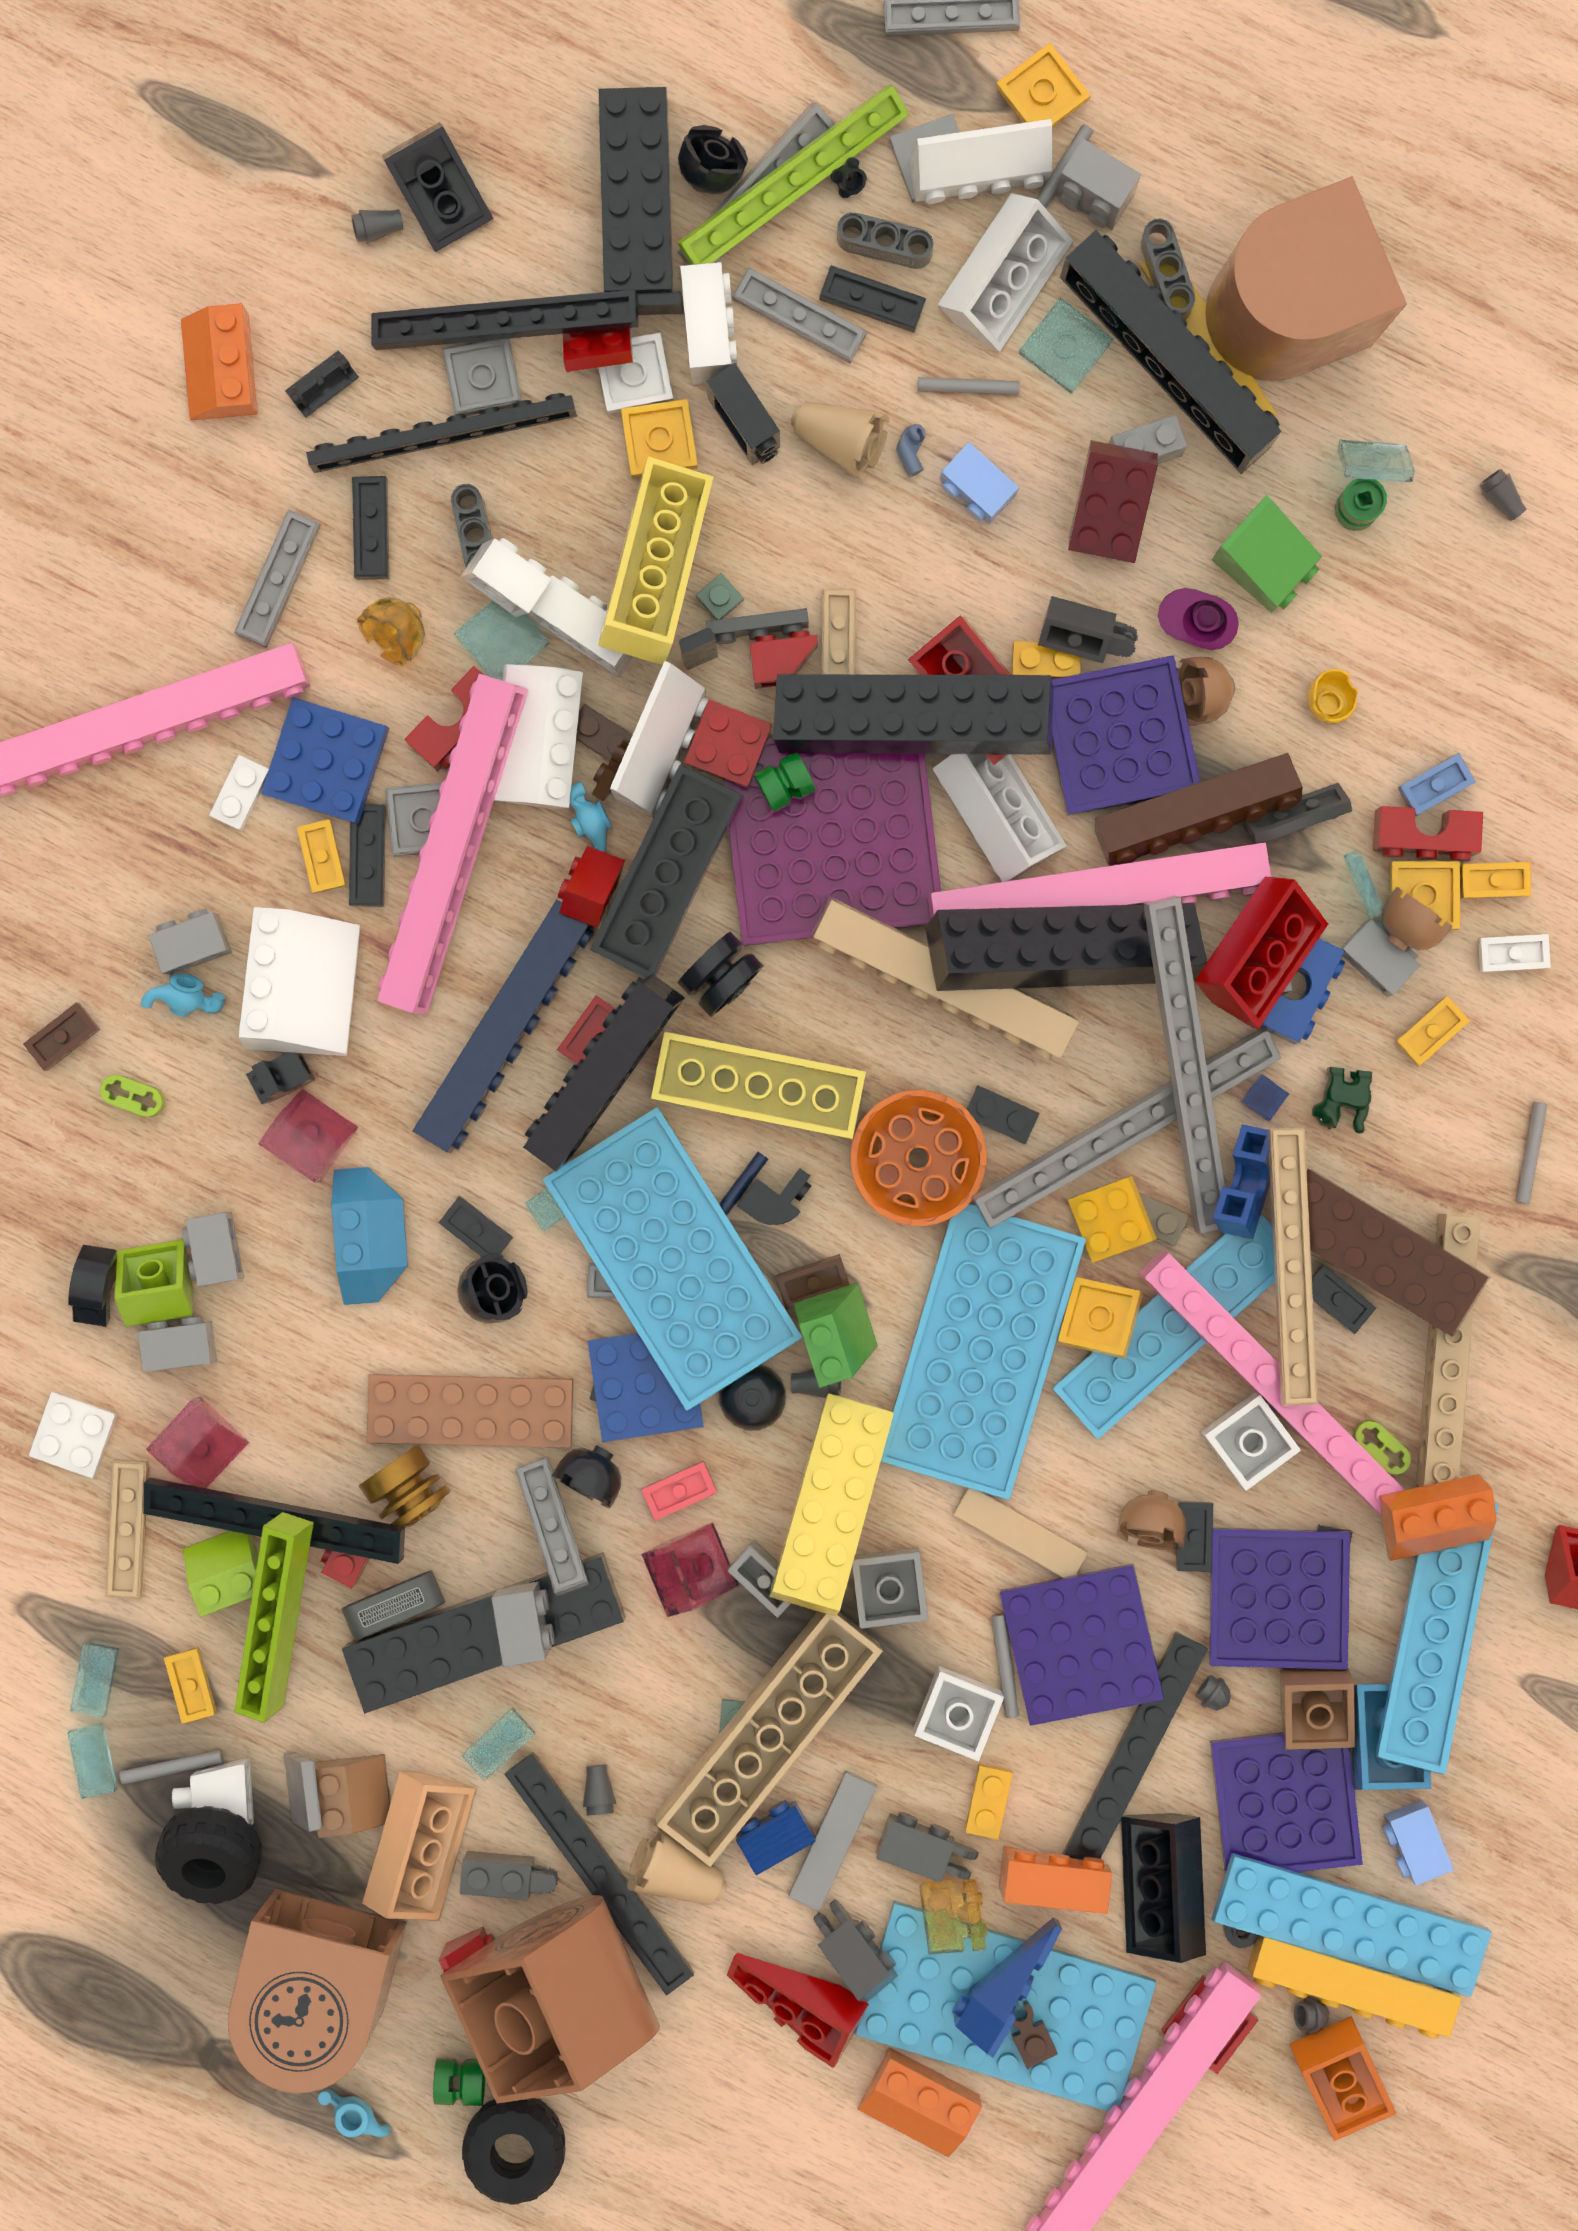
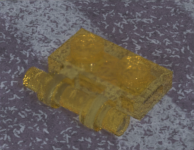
(942, 1916)

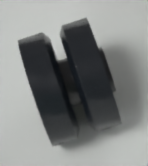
(722, 976)

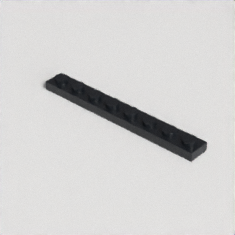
(504, 319)
(454, 430)
(250, 1514)
(1135, 1751)
(599, 1873)

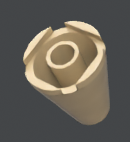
(843, 434)
(671, 1871)

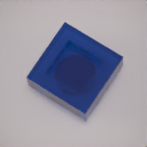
(1264, 1097)

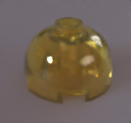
(394, 628)

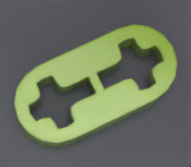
(129, 1103)
(1387, 1441)

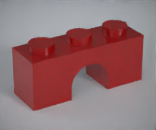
(437, 741)
(1397, 833)

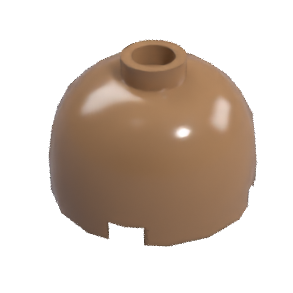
(1205, 689)
(1412, 923)
(1153, 1521)

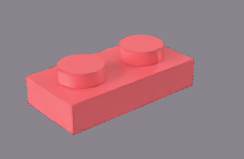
(679, 1490)

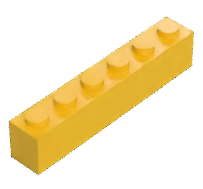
(1356, 1986)

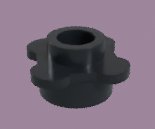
(854, 183)

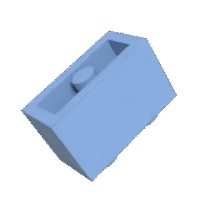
(978, 484)
(1417, 1842)

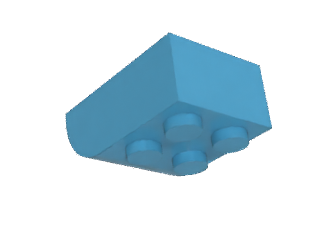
(1372, 1772)

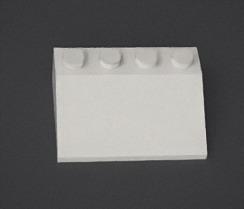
(659, 740)
(299, 983)

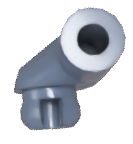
(908, 447)

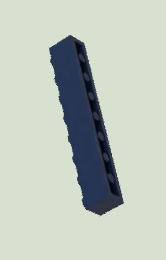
(502, 1028)

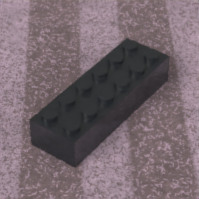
(635, 189)
(666, 872)
(603, 1072)

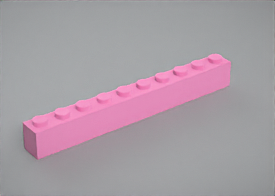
(151, 717)
(452, 844)
(1133, 883)
(1263, 1376)
(1149, 2103)

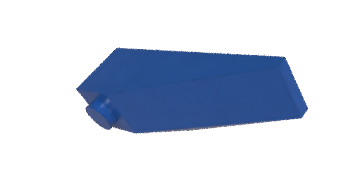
(989, 2006)

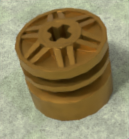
(405, 1488)

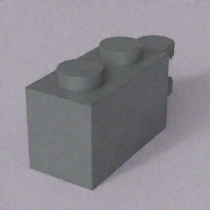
(1085, 631)
(922, 1848)
(504, 1876)
(855, 1954)

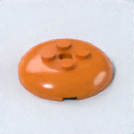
(953, 1150)

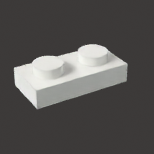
(239, 793)
(1514, 953)

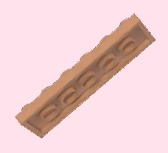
(470, 1410)

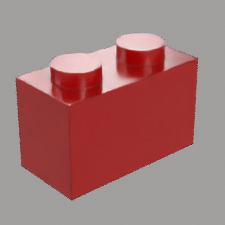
(591, 885)

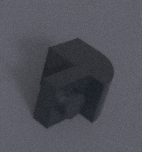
(280, 1076)
(771, 1208)
(91, 1285)

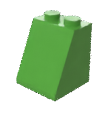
(1268, 556)
(836, 1333)

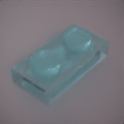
(94, 1679)
(498, 1744)
(92, 1760)

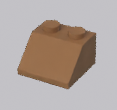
(1317, 1708)
(352, 1794)

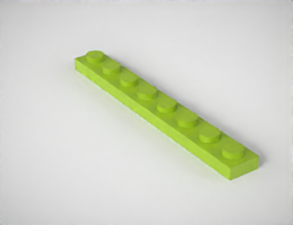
(794, 177)

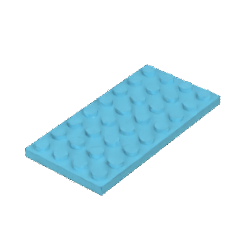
(672, 1258)
(982, 1351)
(1086, 2006)

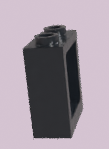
(744, 415)

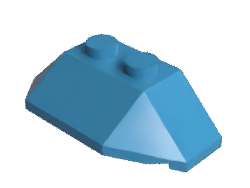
(367, 1235)

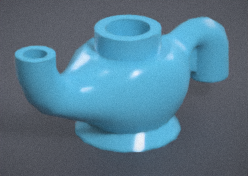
(590, 817)
(184, 996)
(353, 2115)

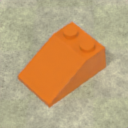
(1342, 2078)

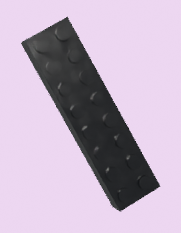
(1170, 351)
(913, 714)
(1048, 947)
(465, 1639)

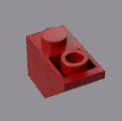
(780, 656)

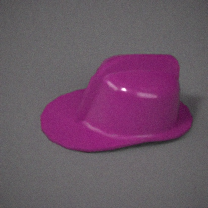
(1198, 618)

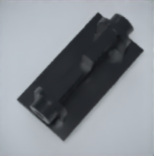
(322, 383)

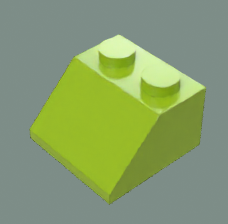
(153, 1283)
(221, 1571)

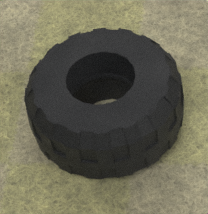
(208, 1855)
(506, 2180)

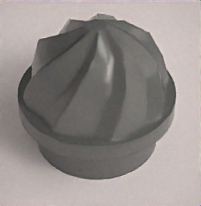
(1214, 1693)
(1311, 2015)

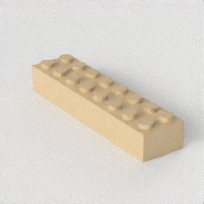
(909, 959)
(767, 1735)

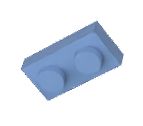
(1437, 784)

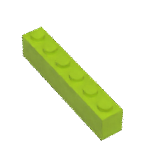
(273, 1617)

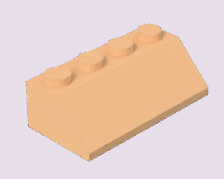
(418, 1847)

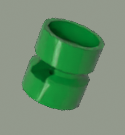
(1360, 504)
(784, 782)
(471, 2082)

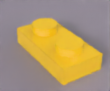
(1037, 660)
(321, 856)
(1495, 880)
(1432, 1031)
(190, 1685)
(988, 1801)

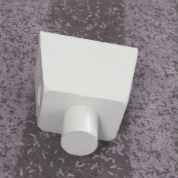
(221, 1787)

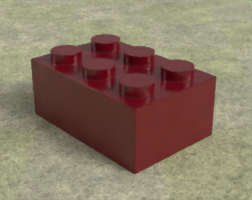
(1113, 501)

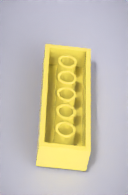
(655, 561)
(758, 1085)
(831, 1505)

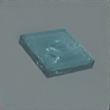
(1065, 345)
(1375, 461)
(500, 639)
(1364, 884)

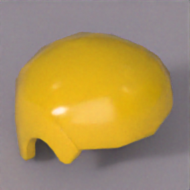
(1332, 696)

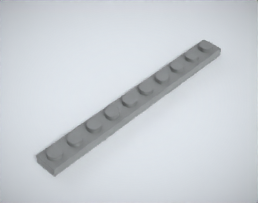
(1186, 1058)
(1118, 1132)

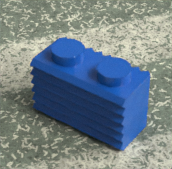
(775, 1836)

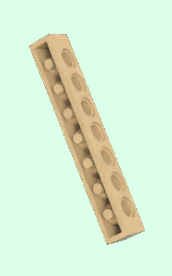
(1447, 1369)

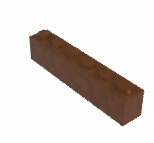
(1199, 810)

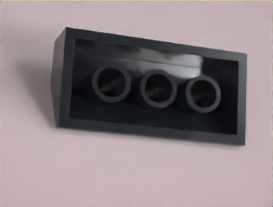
(1163, 1886)

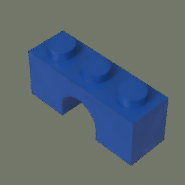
(1293, 1017)
(1243, 1202)

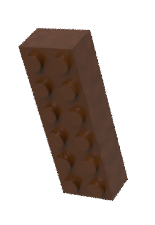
(1390, 1256)

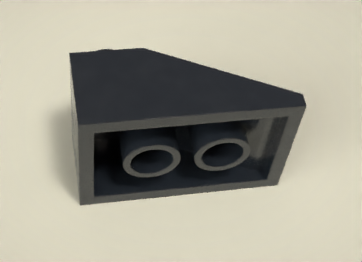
(437, 186)

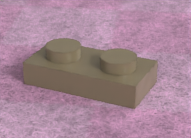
(1164, 1219)

